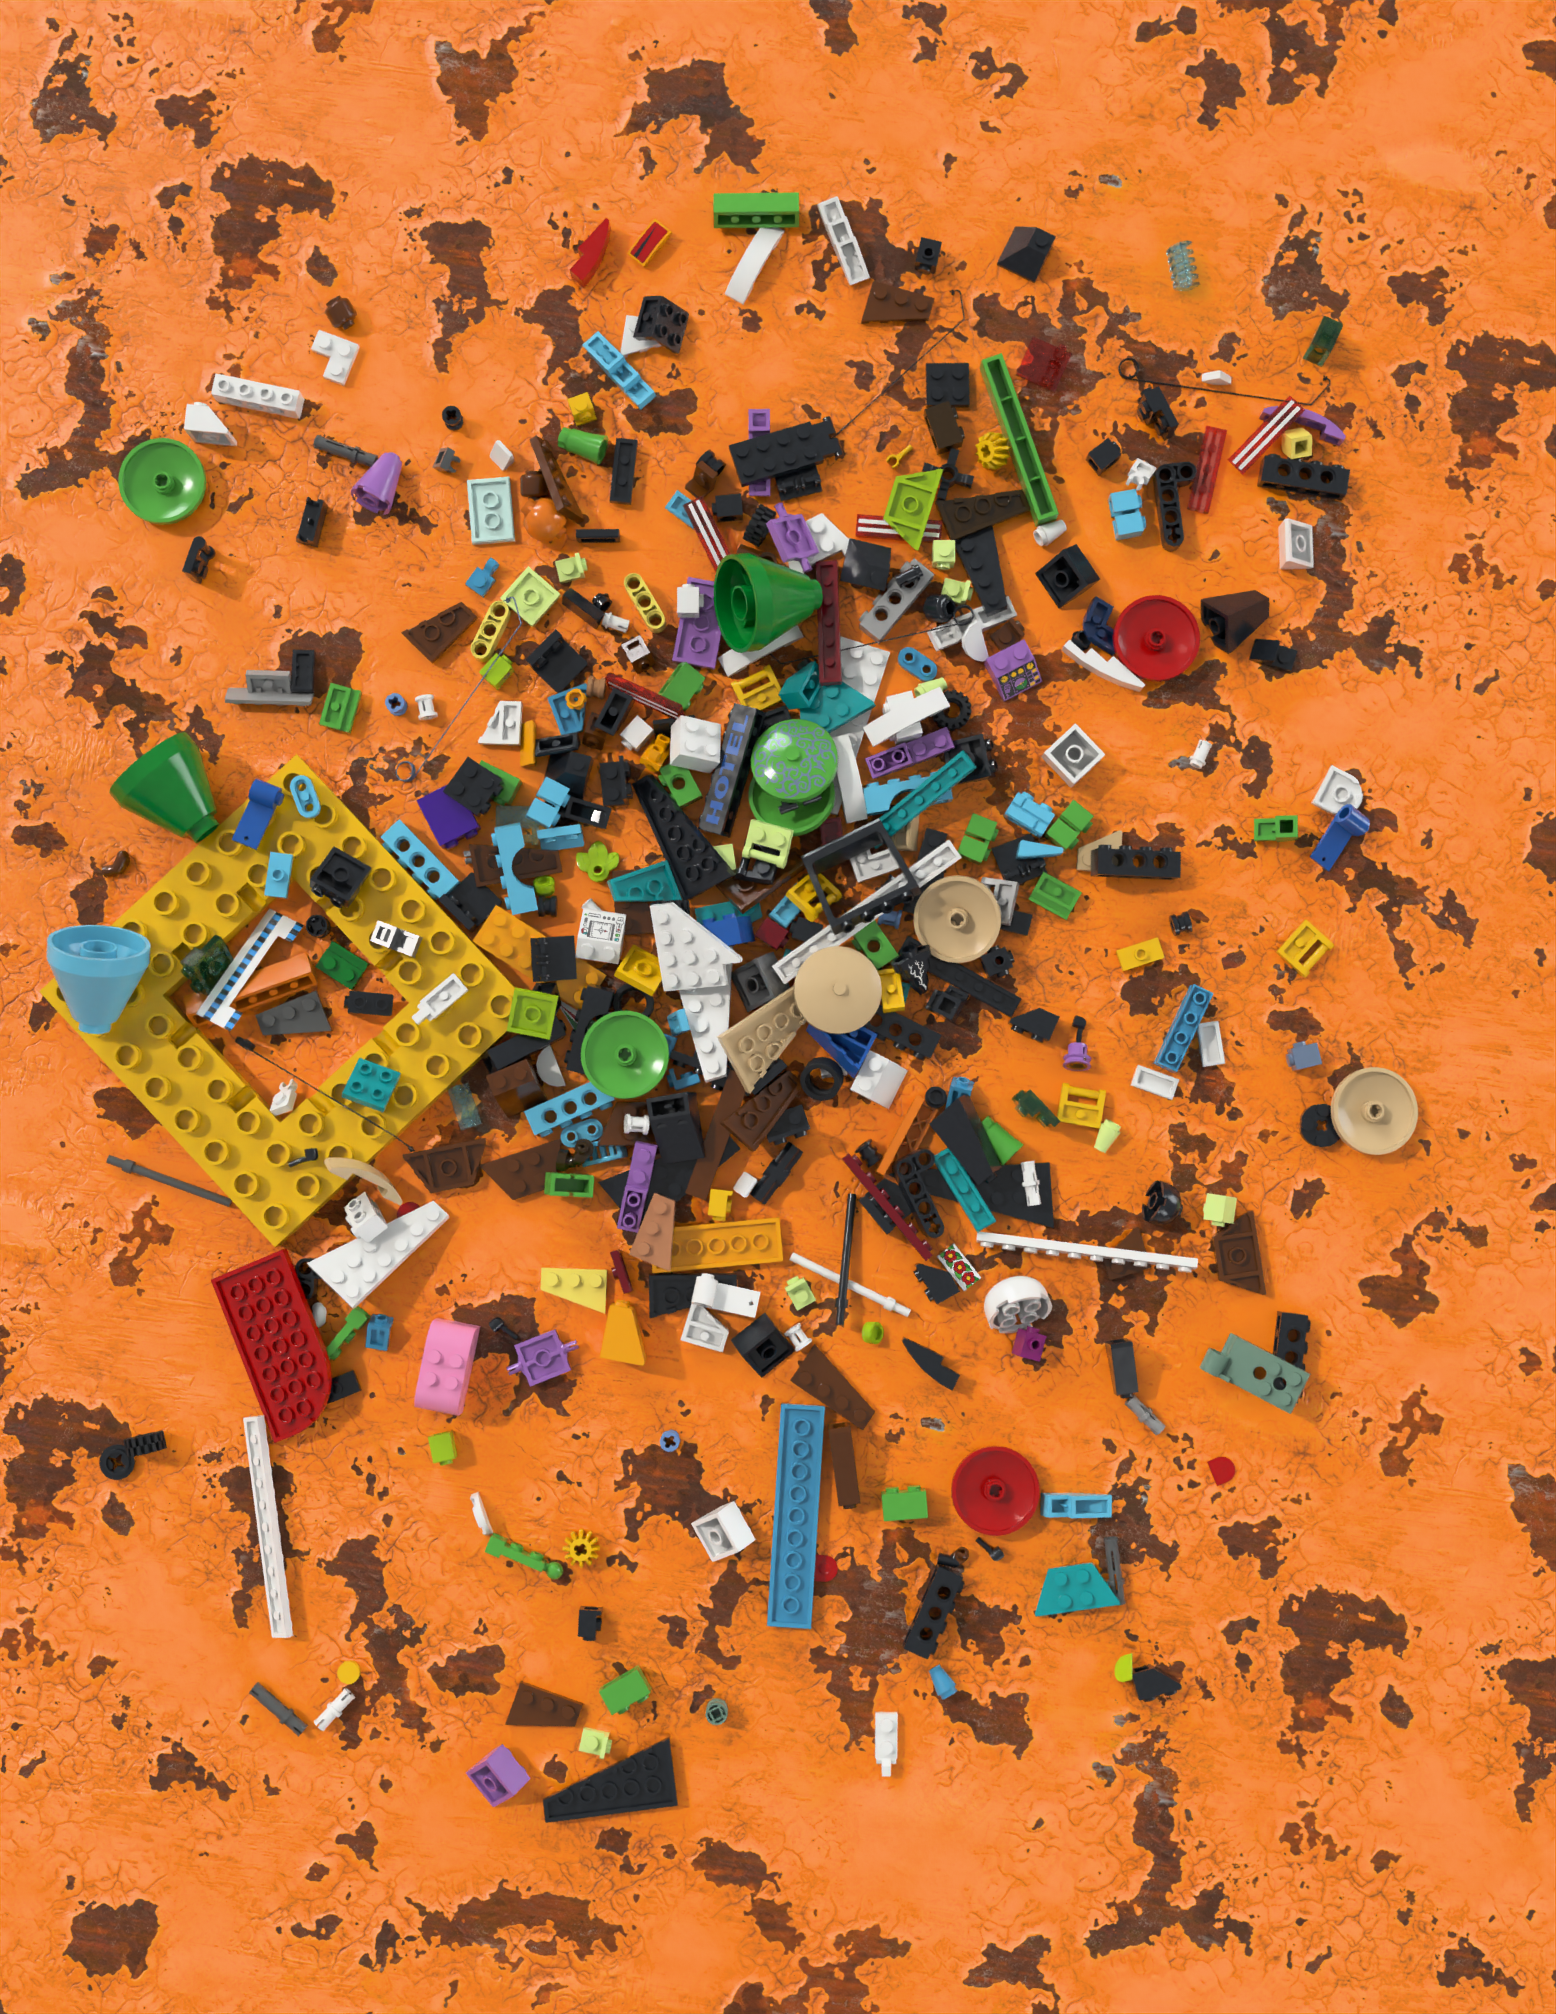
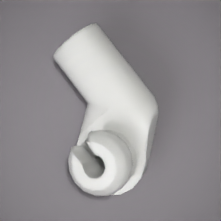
(319, 1314)

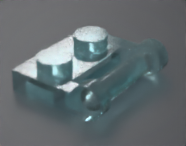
(514, 814)

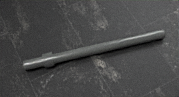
(129, 1166)

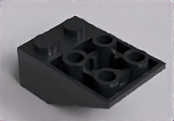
(676, 1126)

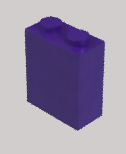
(448, 819)

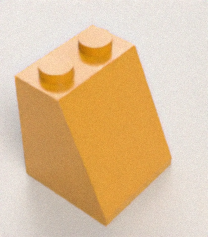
(622, 1335)

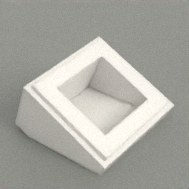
(501, 455)
(745, 1184)

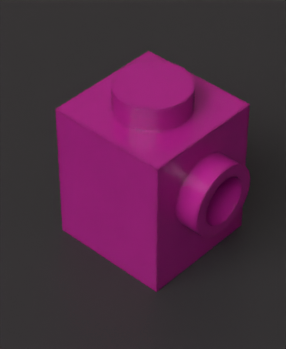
(1029, 1343)

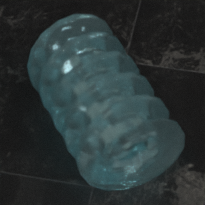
(1180, 266)

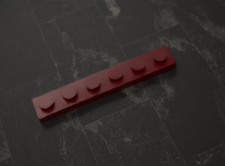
(829, 624)
(894, 1213)

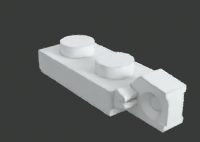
(440, 999)
(886, 1740)

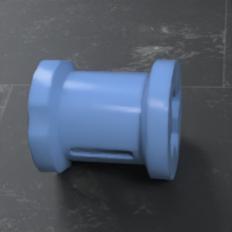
(398, 710)
(892, 919)
(667, 1434)

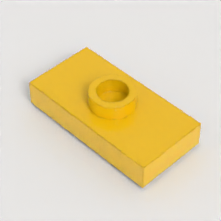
(1140, 954)

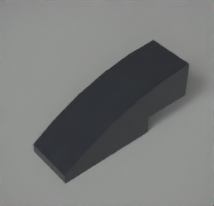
(584, 813)
(931, 1363)

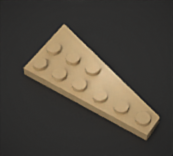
(761, 1038)

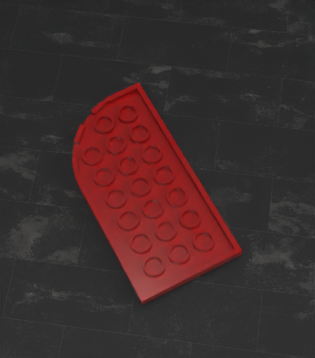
(277, 1342)

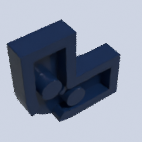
(1095, 625)

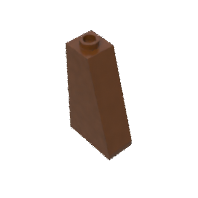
(844, 1464)

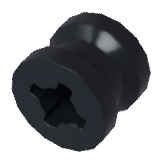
(547, 906)
(1180, 923)

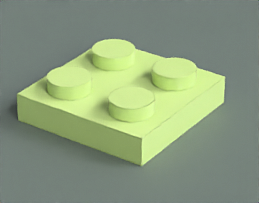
(532, 596)

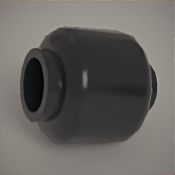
(939, 608)

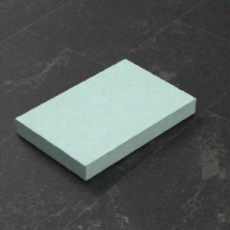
(491, 510)

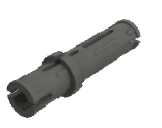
(355, 454)
(1112, 1545)
(284, 1714)

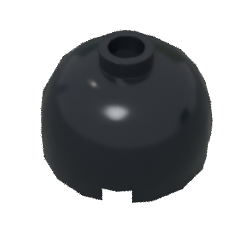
(1163, 1203)

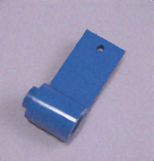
(258, 813)
(1345, 824)

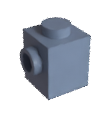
(1303, 1056)

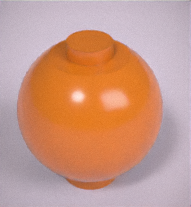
(543, 520)

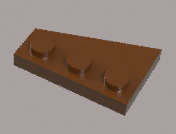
(896, 304)
(440, 632)
(637, 913)
(542, 1708)

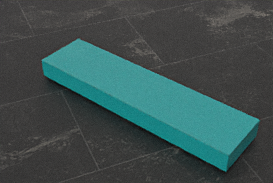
(964, 1190)

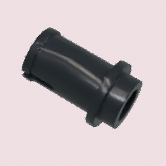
(909, 575)

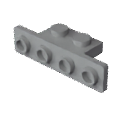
(267, 688)

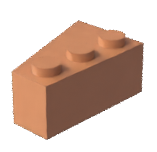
(656, 1232)

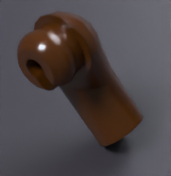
(119, 865)

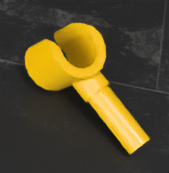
(899, 456)

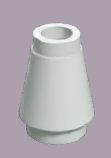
(1049, 532)

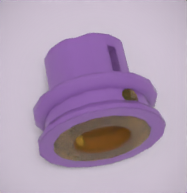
(1077, 1057)

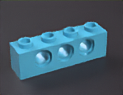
(399, 833)
(537, 1115)

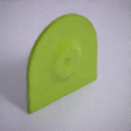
(1123, 1668)

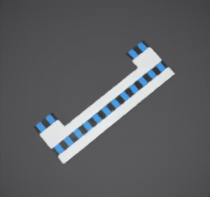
(217, 1004)

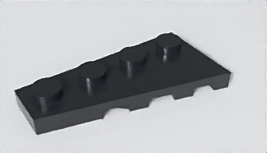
(982, 565)
(675, 1291)

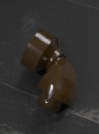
(583, 1150)

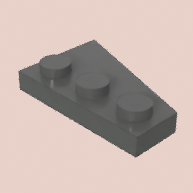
(296, 1016)

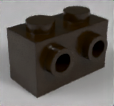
(943, 427)

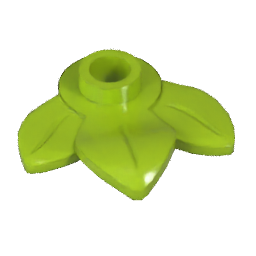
(597, 858)

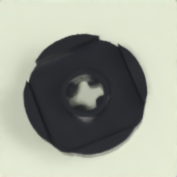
(1308, 1125)

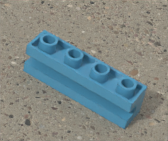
(1183, 1028)

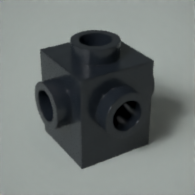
(990, 966)

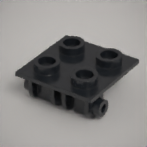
(799, 483)
(1017, 869)
(553, 958)

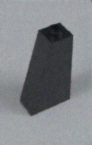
(521, 1048)
(967, 1139)

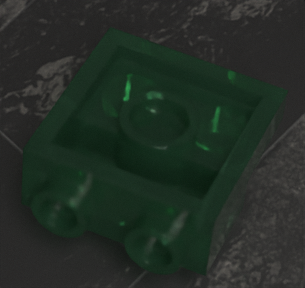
(206, 965)
(1029, 1105)

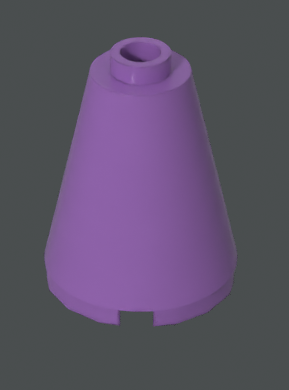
(378, 485)

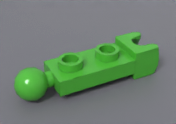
(355, 1320)
(498, 1546)

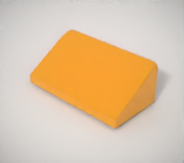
(527, 747)

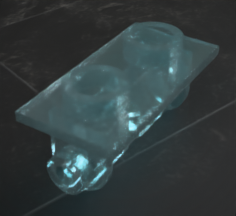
(464, 1106)

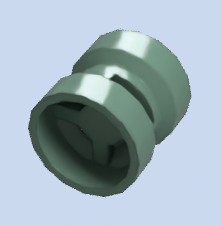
(718, 1707)

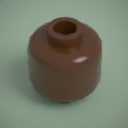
(340, 312)
(533, 485)

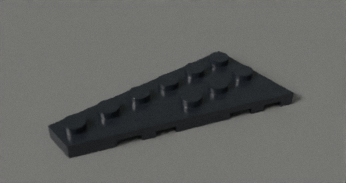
(689, 854)
(666, 1179)
(1004, 1193)
(629, 1785)

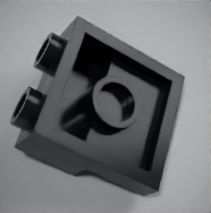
(1156, 409)
(979, 750)
(474, 787)
(339, 878)

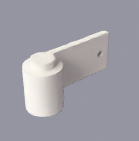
(724, 1297)

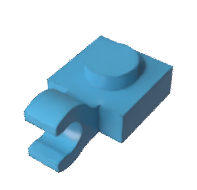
(481, 580)

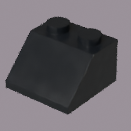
(1067, 575)
(762, 1345)

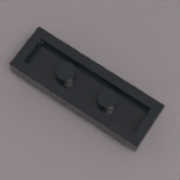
(623, 471)

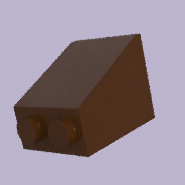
(517, 1088)

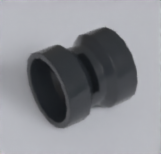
(710, 459)
(314, 924)

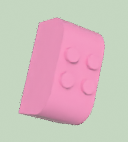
(446, 1366)

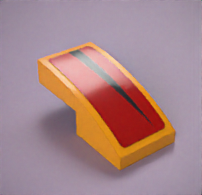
(649, 242)

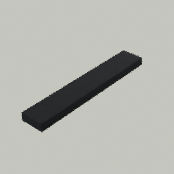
(971, 983)

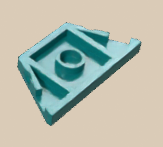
(836, 706)
(1074, 1589)

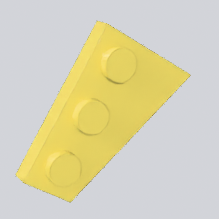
(580, 1286)

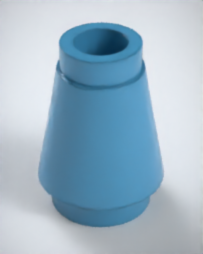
(942, 1682)

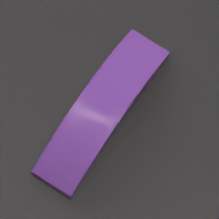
(1308, 418)
(759, 425)

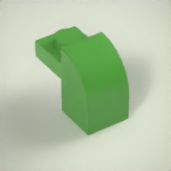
(1276, 829)

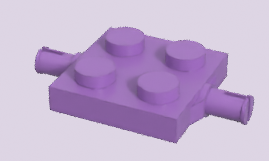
(792, 537)
(542, 1357)

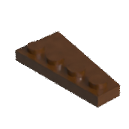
(829, 1386)

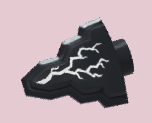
(913, 966)

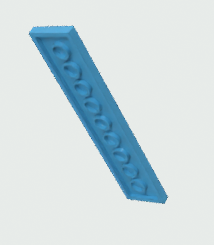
(795, 1516)

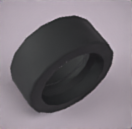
(626, 988)
(814, 1091)

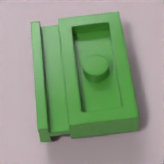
(340, 708)
(1055, 895)

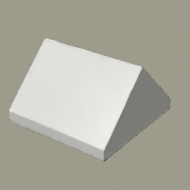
(1295, 545)

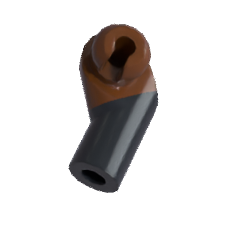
(955, 1559)

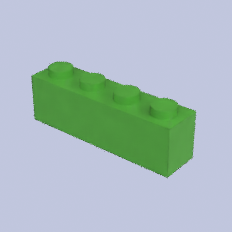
(756, 210)

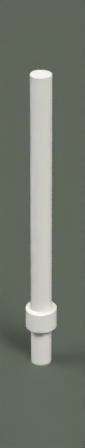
(888, 1302)

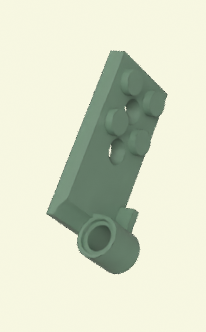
(1238, 1364)

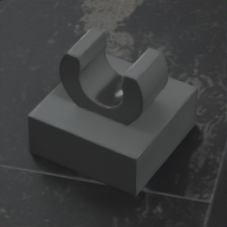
(444, 459)

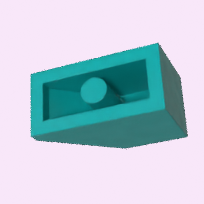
(801, 687)

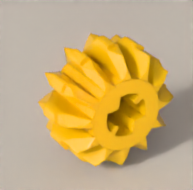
(992, 450)
(578, 1540)

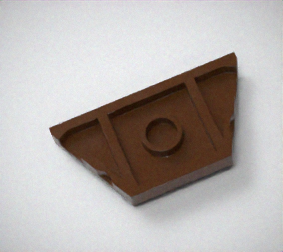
(614, 1129)
(448, 1165)
(524, 1171)
(1239, 1254)

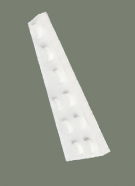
(708, 1018)
(362, 1266)

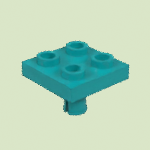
(371, 1085)

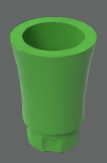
(583, 444)
(1002, 1142)

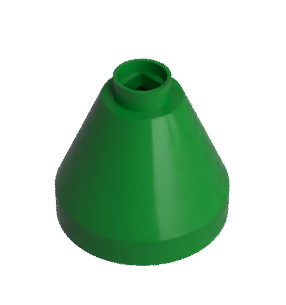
(760, 600)
(170, 789)

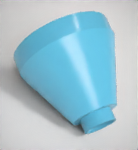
(97, 971)

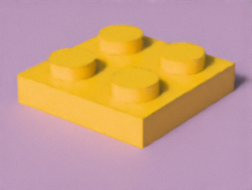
(640, 970)

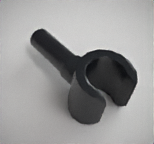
(1079, 1022)
(310, 1155)
(497, 1324)
(996, 1554)

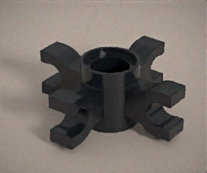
(958, 478)

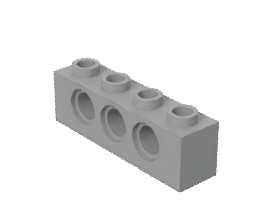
(878, 629)

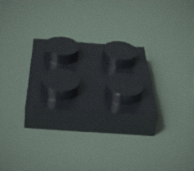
(947, 383)

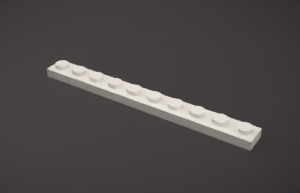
(922, 871)
(1095, 1253)
(268, 1526)

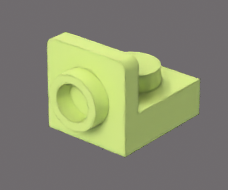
(571, 568)
(957, 590)
(799, 1292)
(595, 1742)

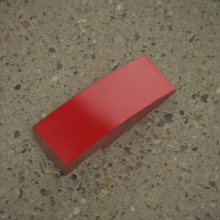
(591, 254)

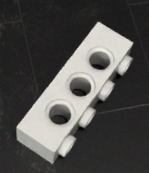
(257, 396)

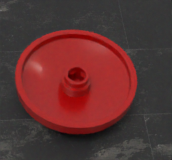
(1156, 638)
(995, 1490)

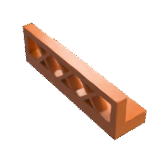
(900, 1135)

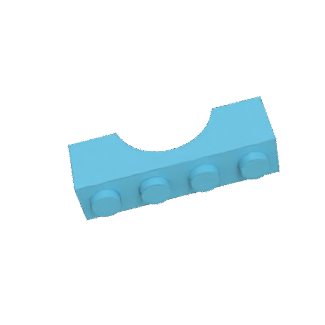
(879, 797)
(509, 841)

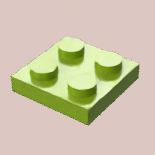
(532, 1013)

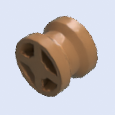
(596, 687)

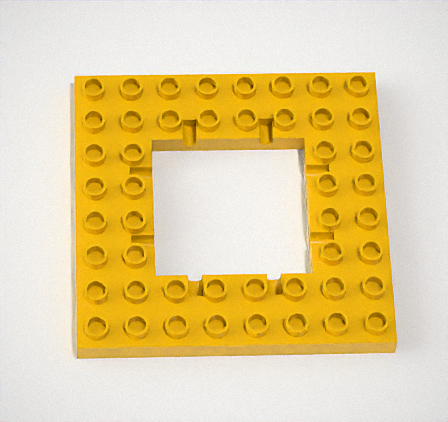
(206, 1098)

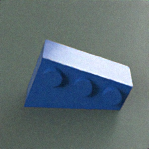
(731, 929)
(846, 1048)

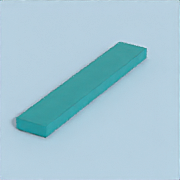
(927, 793)

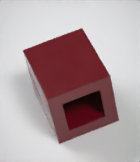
(772, 934)

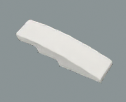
(843, 240)
(952, 635)
(1112, 670)

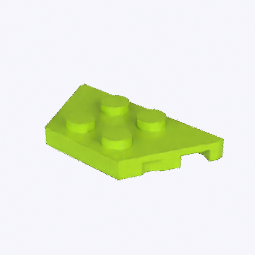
(911, 504)

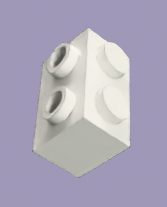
(365, 1217)

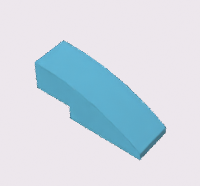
(1076, 1505)

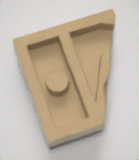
(1084, 852)

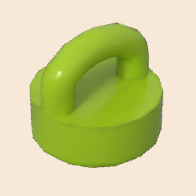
(544, 885)
(872, 1332)

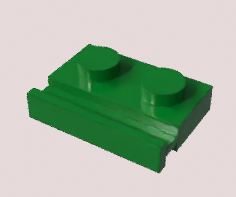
(342, 965)

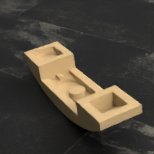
(345, 1167)

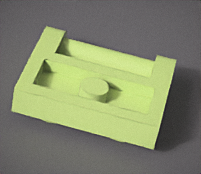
(769, 836)

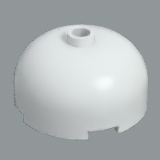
(1014, 1296)

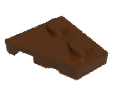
(1133, 1242)

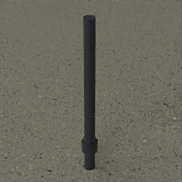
(842, 1301)

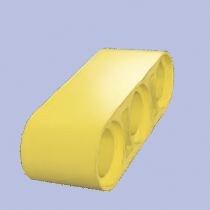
(639, 594)
(489, 621)

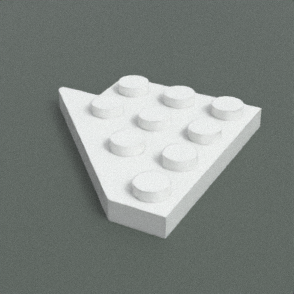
(688, 951)

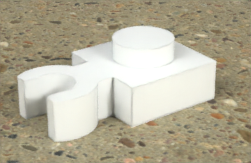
(1140, 473)
(285, 1099)

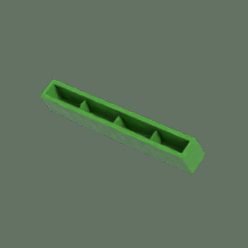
(1019, 439)

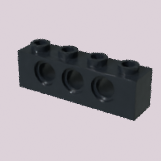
(1271, 479)
(1168, 868)
(928, 1037)
(1284, 1323)
(941, 1577)

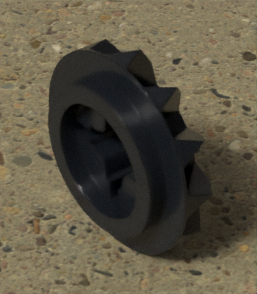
(107, 1464)

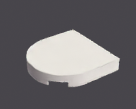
(1337, 790)

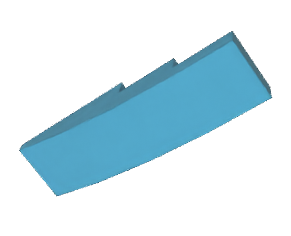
(619, 370)

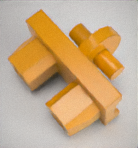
(656, 753)

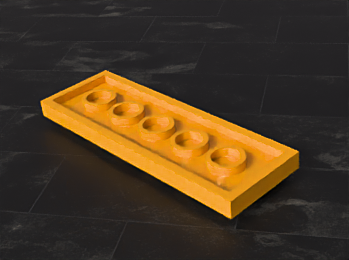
(510, 941)
(725, 1244)

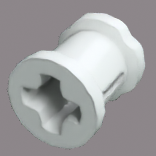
(426, 707)
(636, 1124)
(797, 1343)

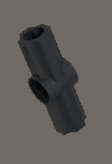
(776, 1173)

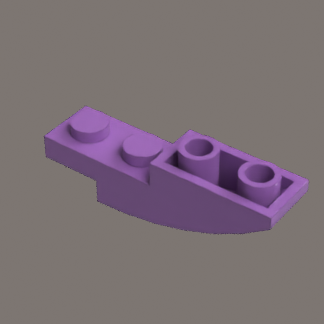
(910, 753)
(637, 1186)

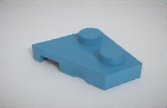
(568, 719)

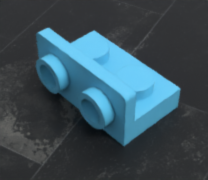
(561, 837)

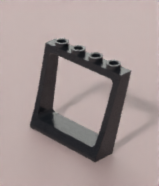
(846, 848)

